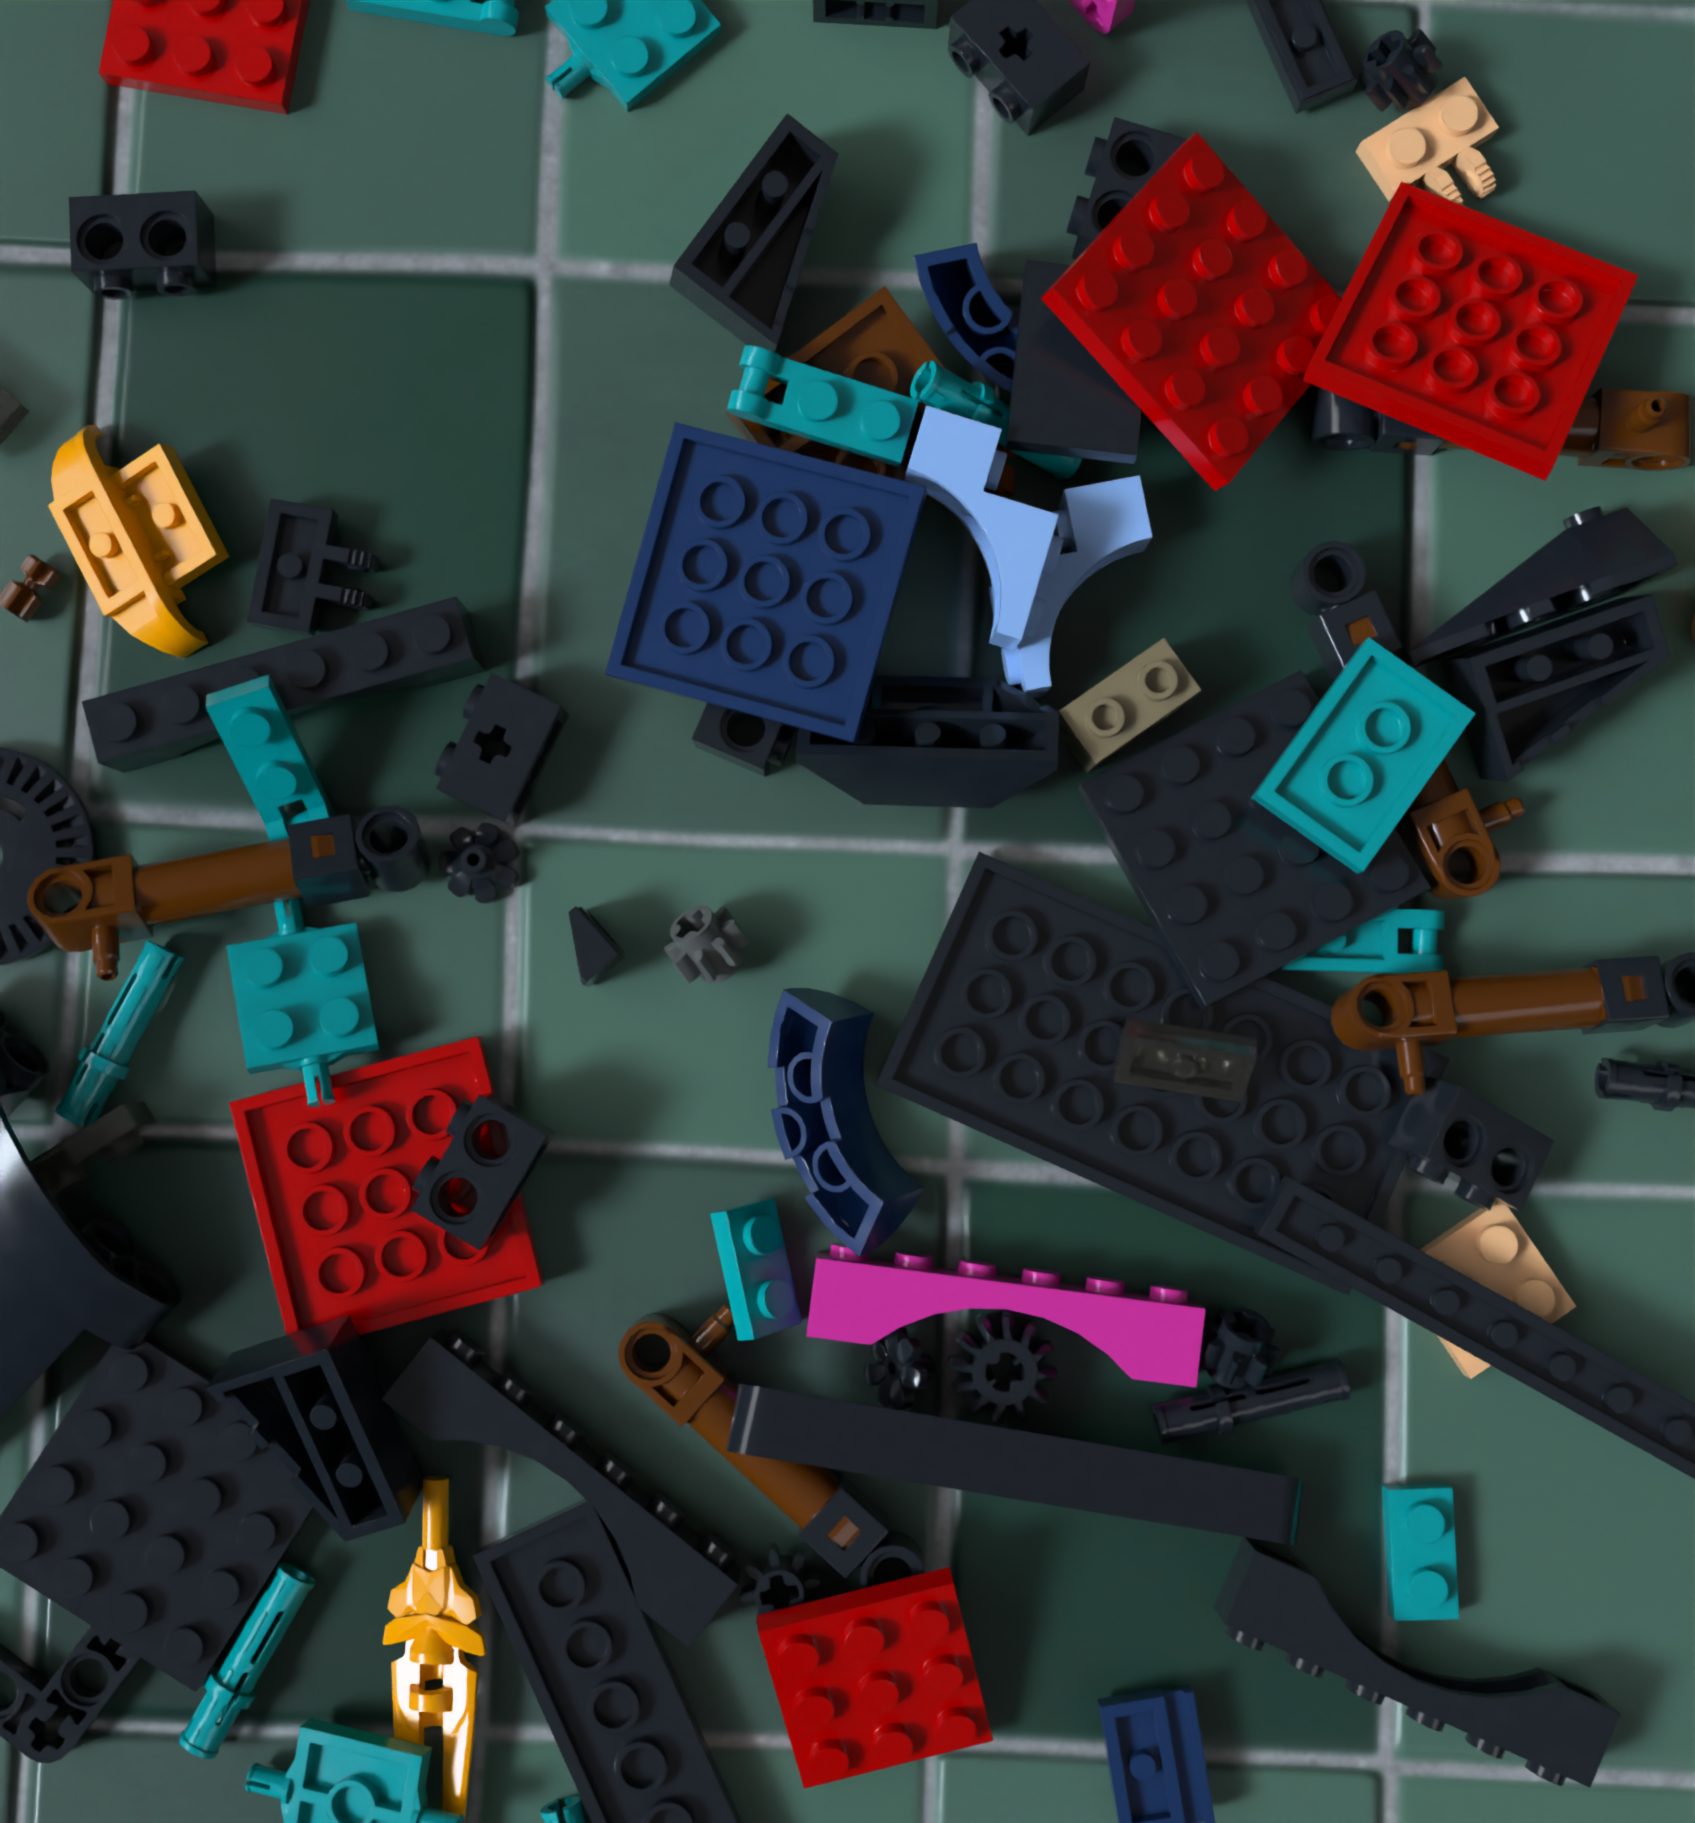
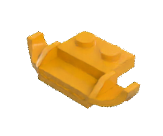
(135, 537)

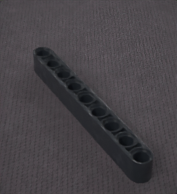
(1014, 1464)

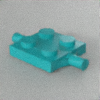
(628, 43)
(302, 999)
(351, 1779)

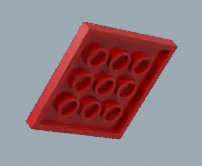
(1199, 310)
(1471, 330)
(340, 1194)

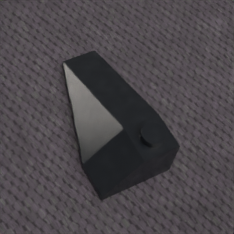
(1577, 569)

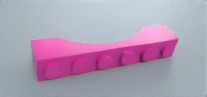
(1145, 1335)

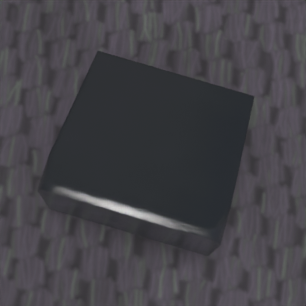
(593, 946)

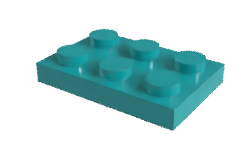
(1363, 755)

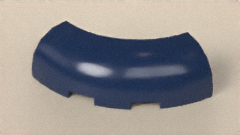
(970, 310)
(828, 1122)

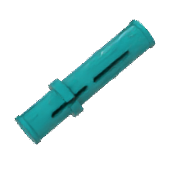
(978, 402)
(114, 1044)
(233, 1684)

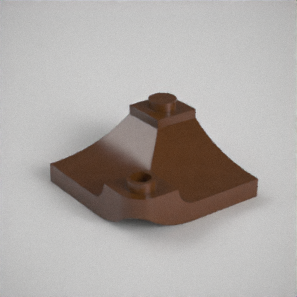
(866, 345)

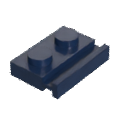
(1156, 1757)

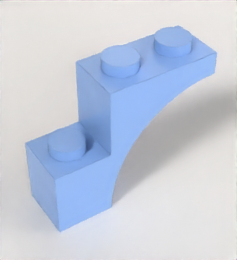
(955, 464)
(1098, 527)

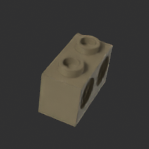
(1126, 705)

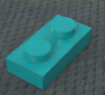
(756, 1269)
(1420, 1551)

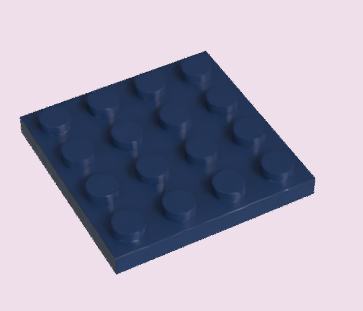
(766, 582)

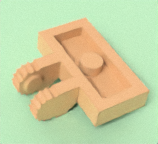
(1428, 140)

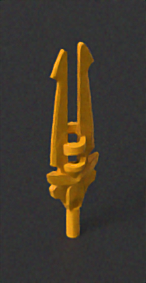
(437, 1622)

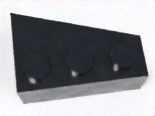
(757, 238)
(1551, 678)
(325, 1419)

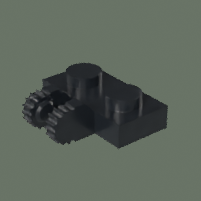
(295, 568)

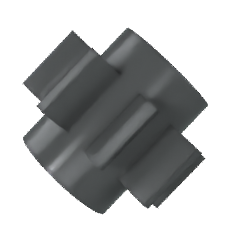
(706, 944)

